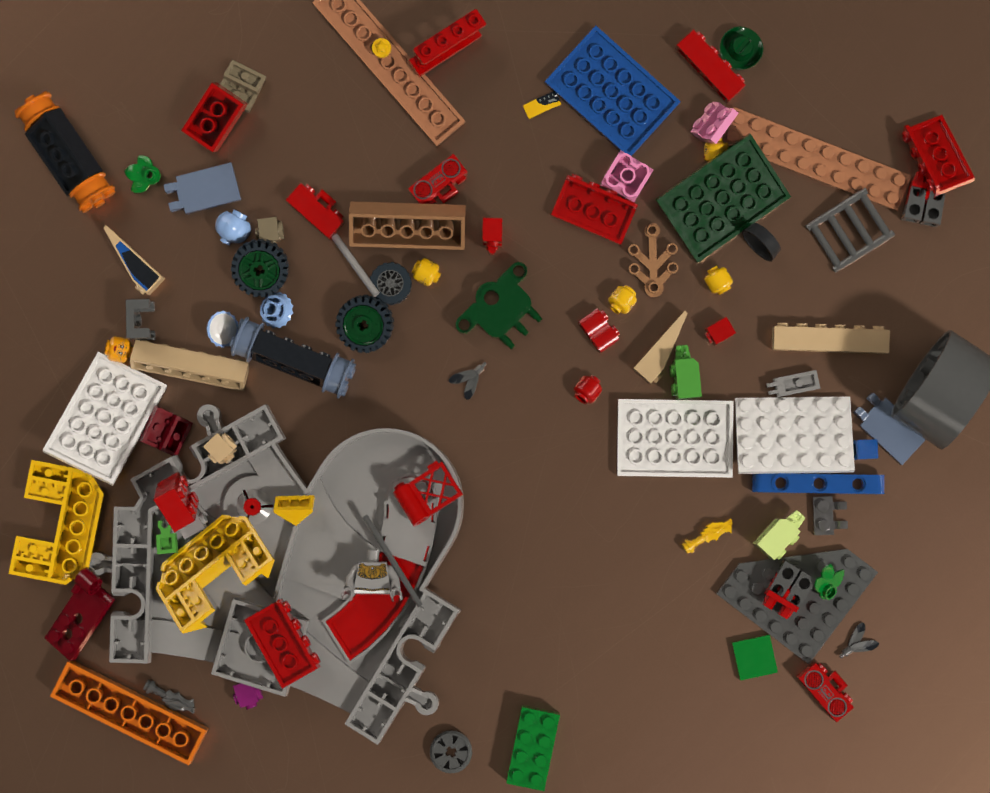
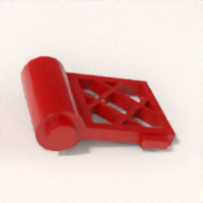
(413, 502)

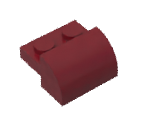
(165, 431)

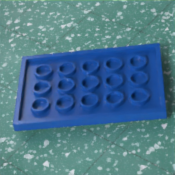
(612, 91)

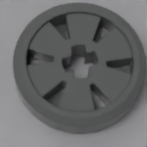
(445, 762)

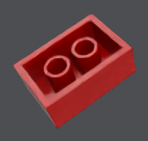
(214, 117)
(176, 501)

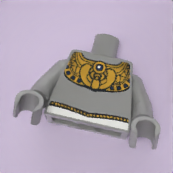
(372, 578)

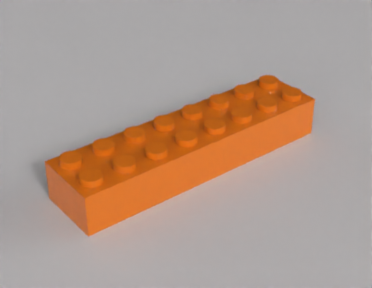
(129, 712)

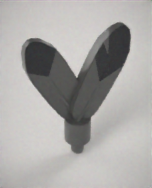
(471, 377)
(854, 643)

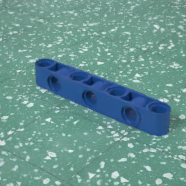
(831, 483)

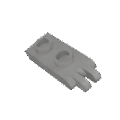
(794, 384)

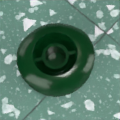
(741, 48)

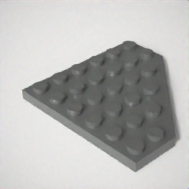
(817, 617)

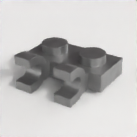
(823, 515)

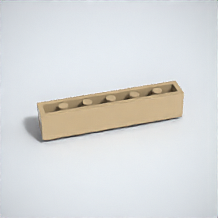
(830, 339)
(189, 365)

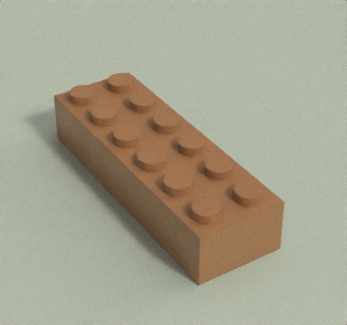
(407, 225)

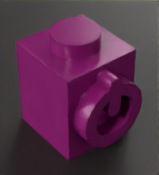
(246, 695)

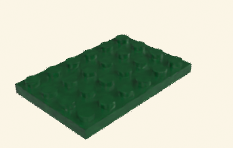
(723, 198)

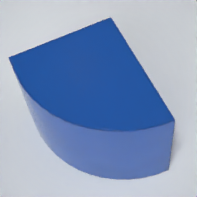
(865, 449)

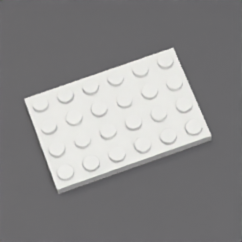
(104, 418)
(794, 435)
(675, 438)

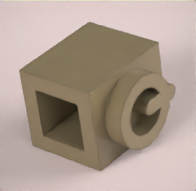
(270, 229)

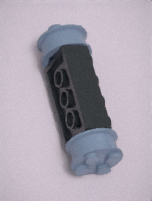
(291, 358)

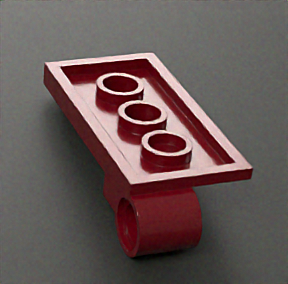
(89, 601)

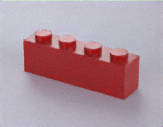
(710, 65)

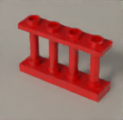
(447, 43)

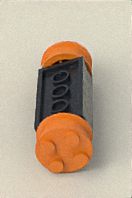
(64, 152)

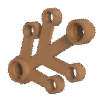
(653, 263)

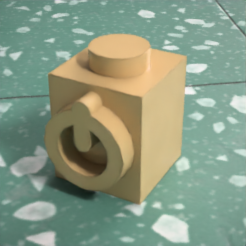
(221, 448)

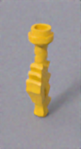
(712, 532)

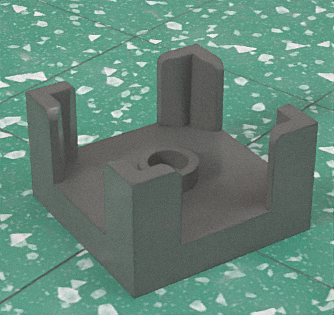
(134, 319)

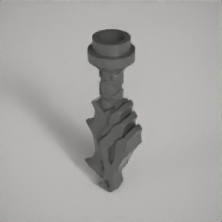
(173, 700)

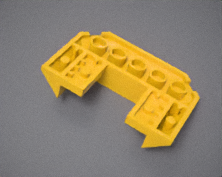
(76, 527)
(206, 556)

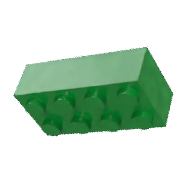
(533, 748)

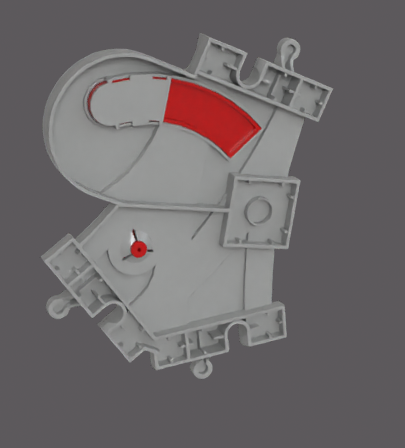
(355, 639)

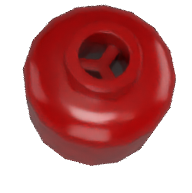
(587, 389)

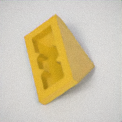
(294, 508)

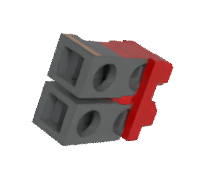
(917, 196)
(789, 595)

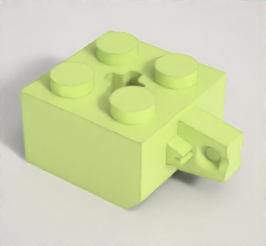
(779, 535)

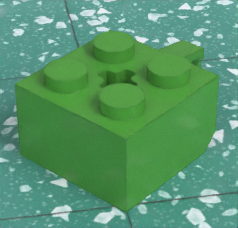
(685, 375)

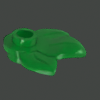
(140, 174)
(828, 582)

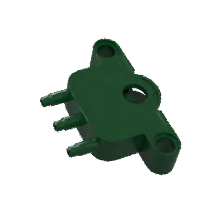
(506, 313)

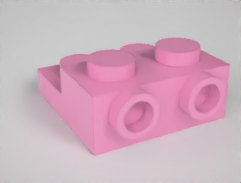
(713, 122)

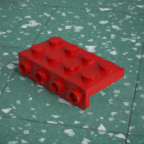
(937, 155)
(594, 209)
(283, 642)

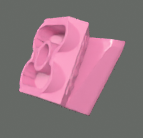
(627, 176)

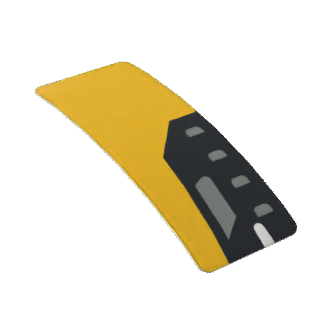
(541, 104)

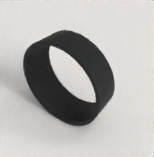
(761, 241)

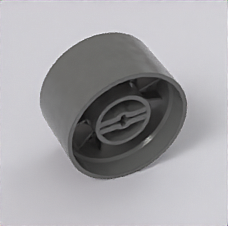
(944, 390)

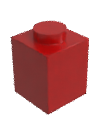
(719, 331)

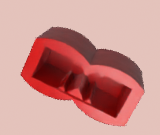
(598, 330)

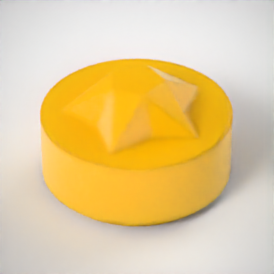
(381, 48)

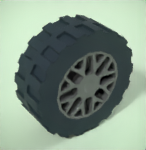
(392, 283)

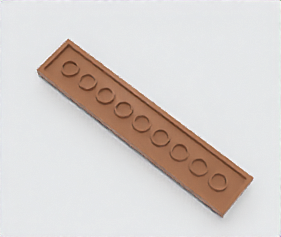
(414, 93)
(820, 160)

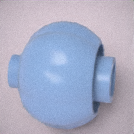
(232, 227)

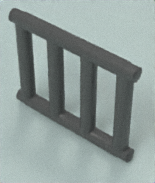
(870, 244)

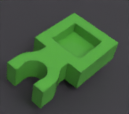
(167, 540)

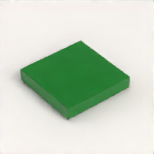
(754, 657)

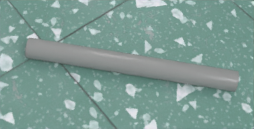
(355, 265)

